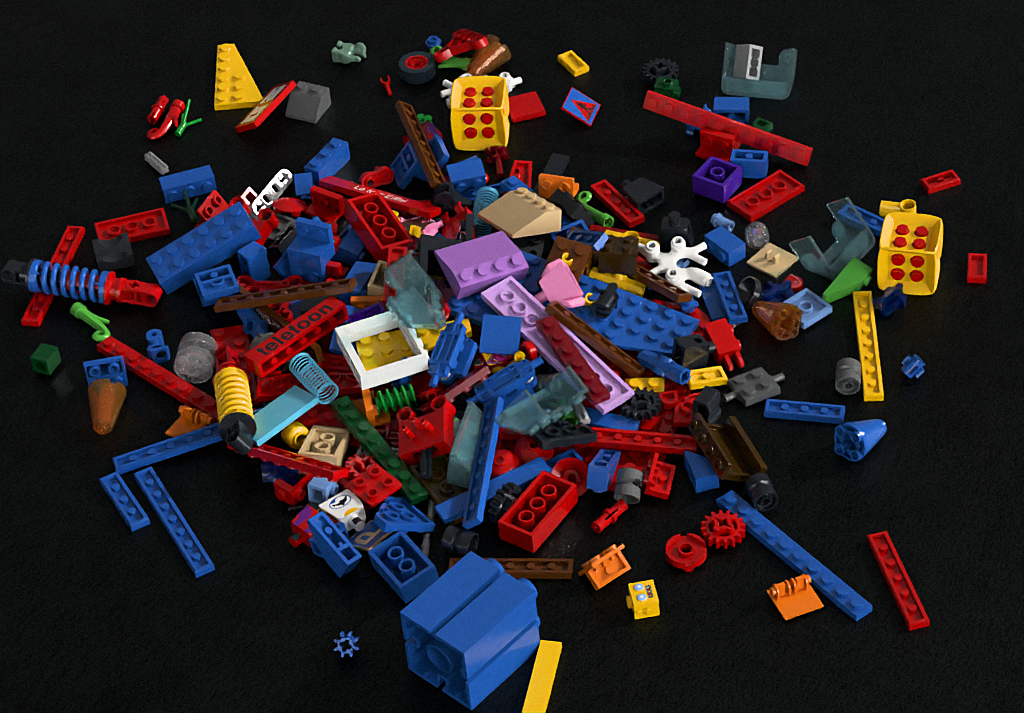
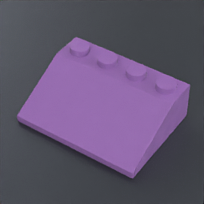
(481, 263)

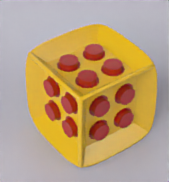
(479, 112)
(910, 252)

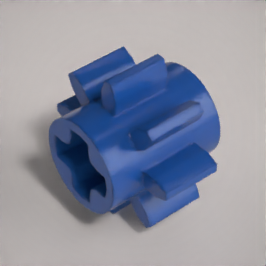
(912, 366)
(352, 643)

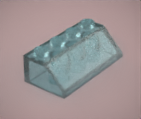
(464, 447)

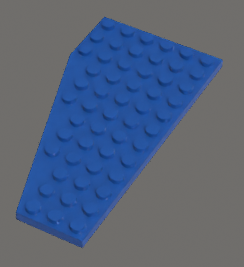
(632, 326)

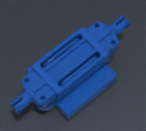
(451, 354)
(508, 382)

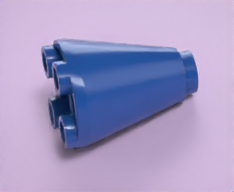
(857, 438)

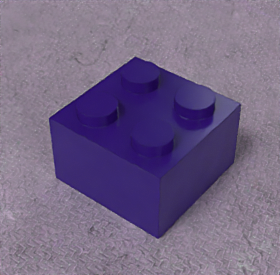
(717, 179)

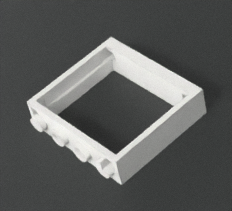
(375, 325)

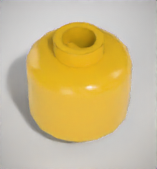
(294, 434)

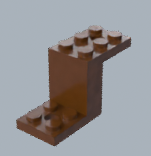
(583, 256)

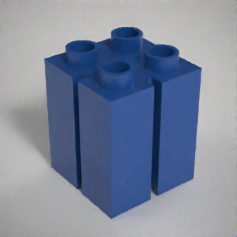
(471, 629)

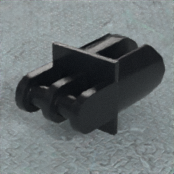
(607, 301)

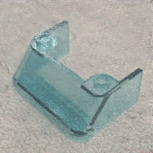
(851, 236)

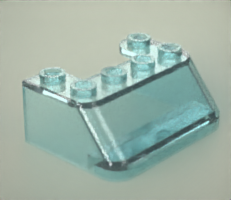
(773, 82)
(417, 298)
(534, 411)

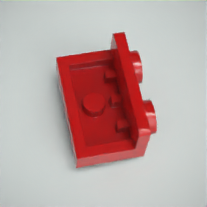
(659, 479)

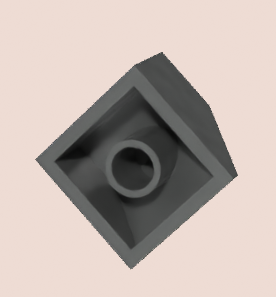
(308, 102)

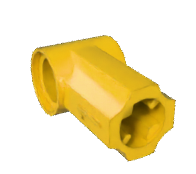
(904, 206)

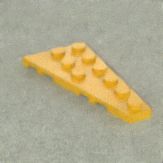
(233, 81)
(392, 346)

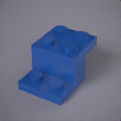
(408, 166)
(311, 250)
(215, 284)

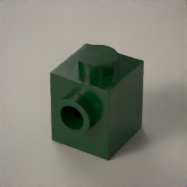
(668, 87)
(45, 359)

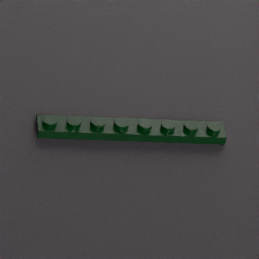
(378, 449)

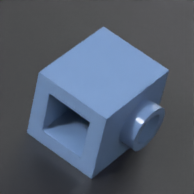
(321, 490)

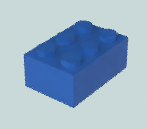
(403, 566)

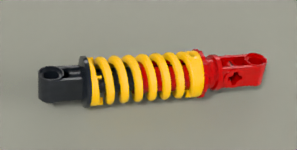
(233, 401)

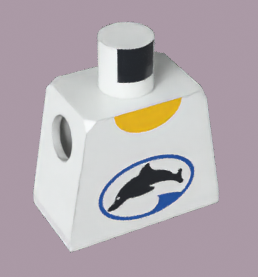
(346, 509)

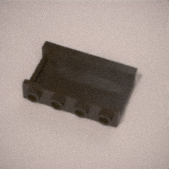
(727, 448)

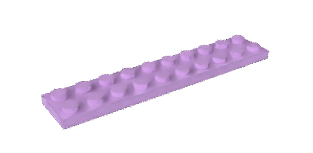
(512, 299)

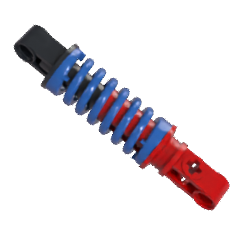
(78, 284)

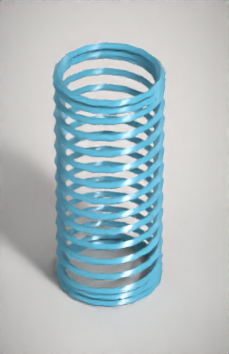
(478, 201)
(304, 383)

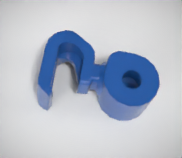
(156, 345)

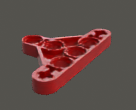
(462, 41)
(261, 286)

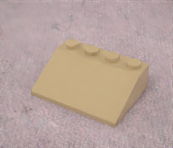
(522, 214)

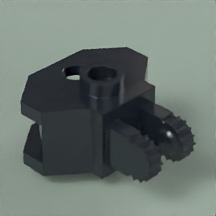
(446, 197)

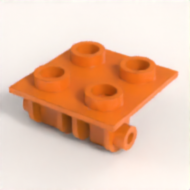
(189, 421)
(794, 597)

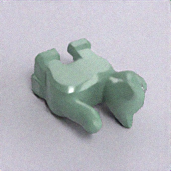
(347, 52)

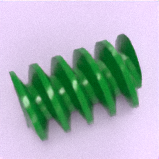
(395, 399)

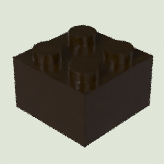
(619, 255)

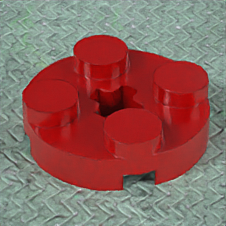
(689, 560)

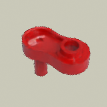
(380, 176)

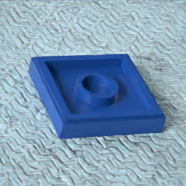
(500, 335)

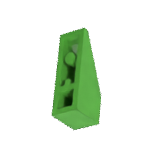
(851, 279)

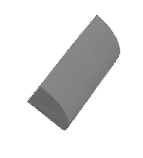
(747, 61)

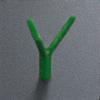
(184, 124)

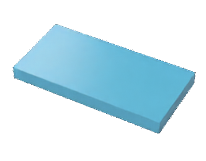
(281, 413)

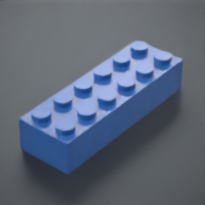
(203, 247)

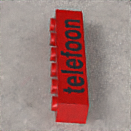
(296, 336)

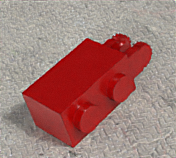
(726, 344)

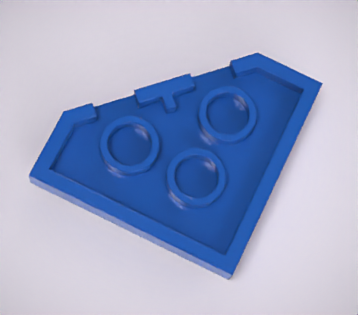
(399, 514)

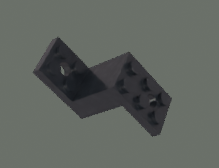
(427, 244)

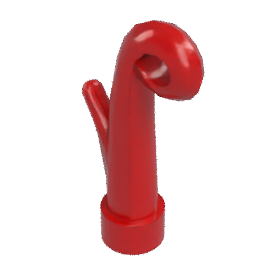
(176, 109)

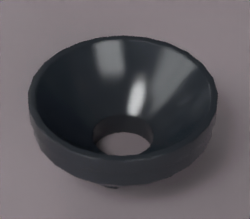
(750, 291)

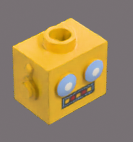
(643, 599)

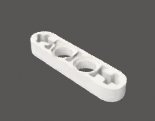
(268, 191)

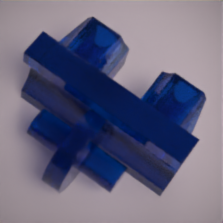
(777, 292)
(891, 300)
(272, 472)

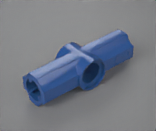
(252, 323)
(664, 366)

